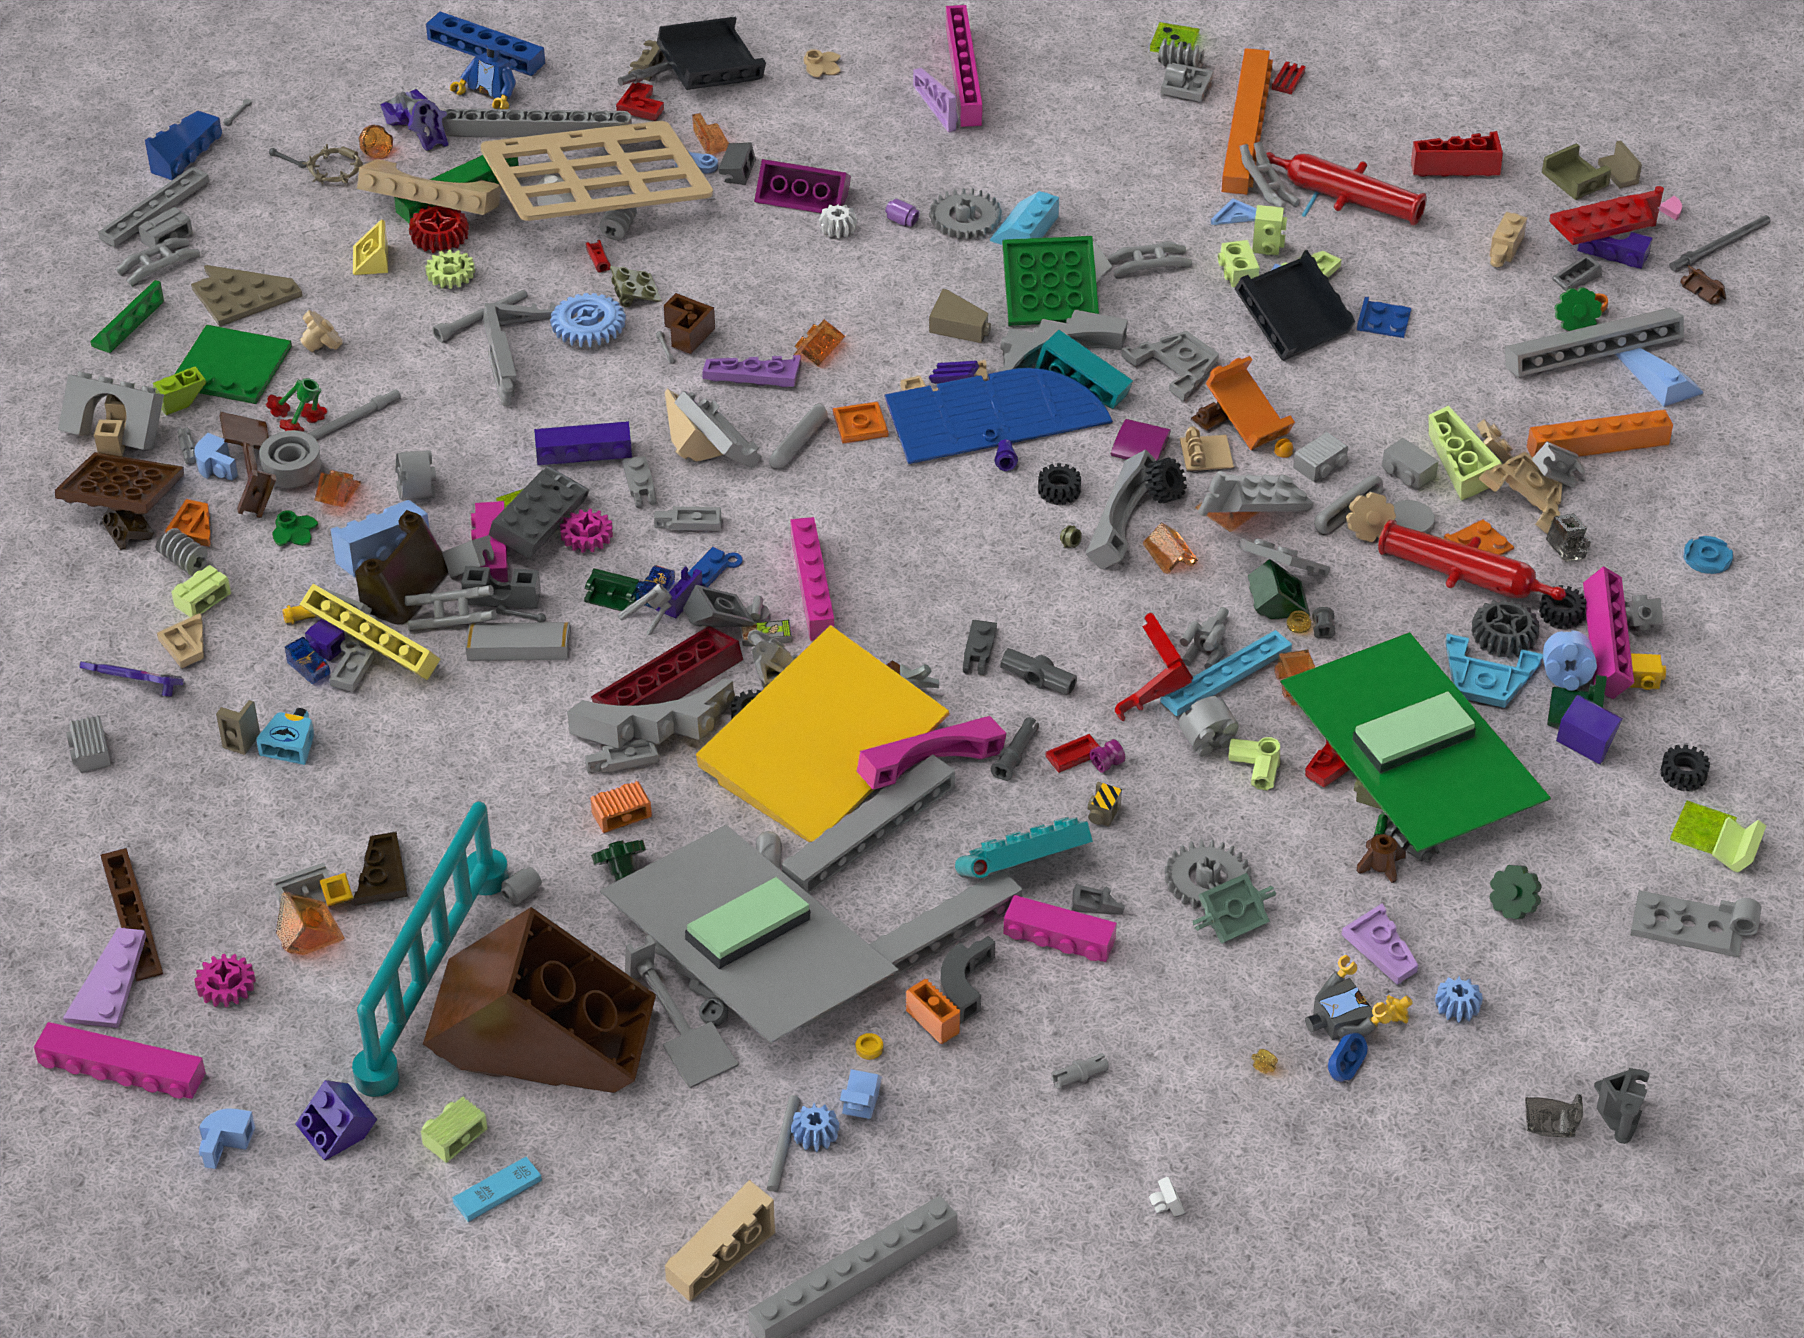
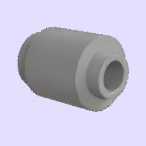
(521, 885)

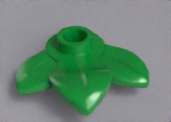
(293, 528)

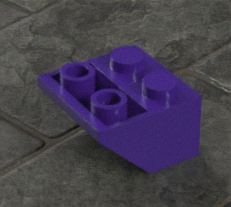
(335, 1119)

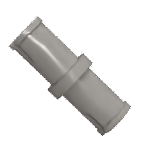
(1080, 1070)

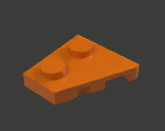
(194, 521)

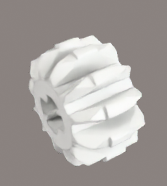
(838, 221)

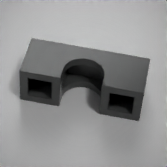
(520, 592)

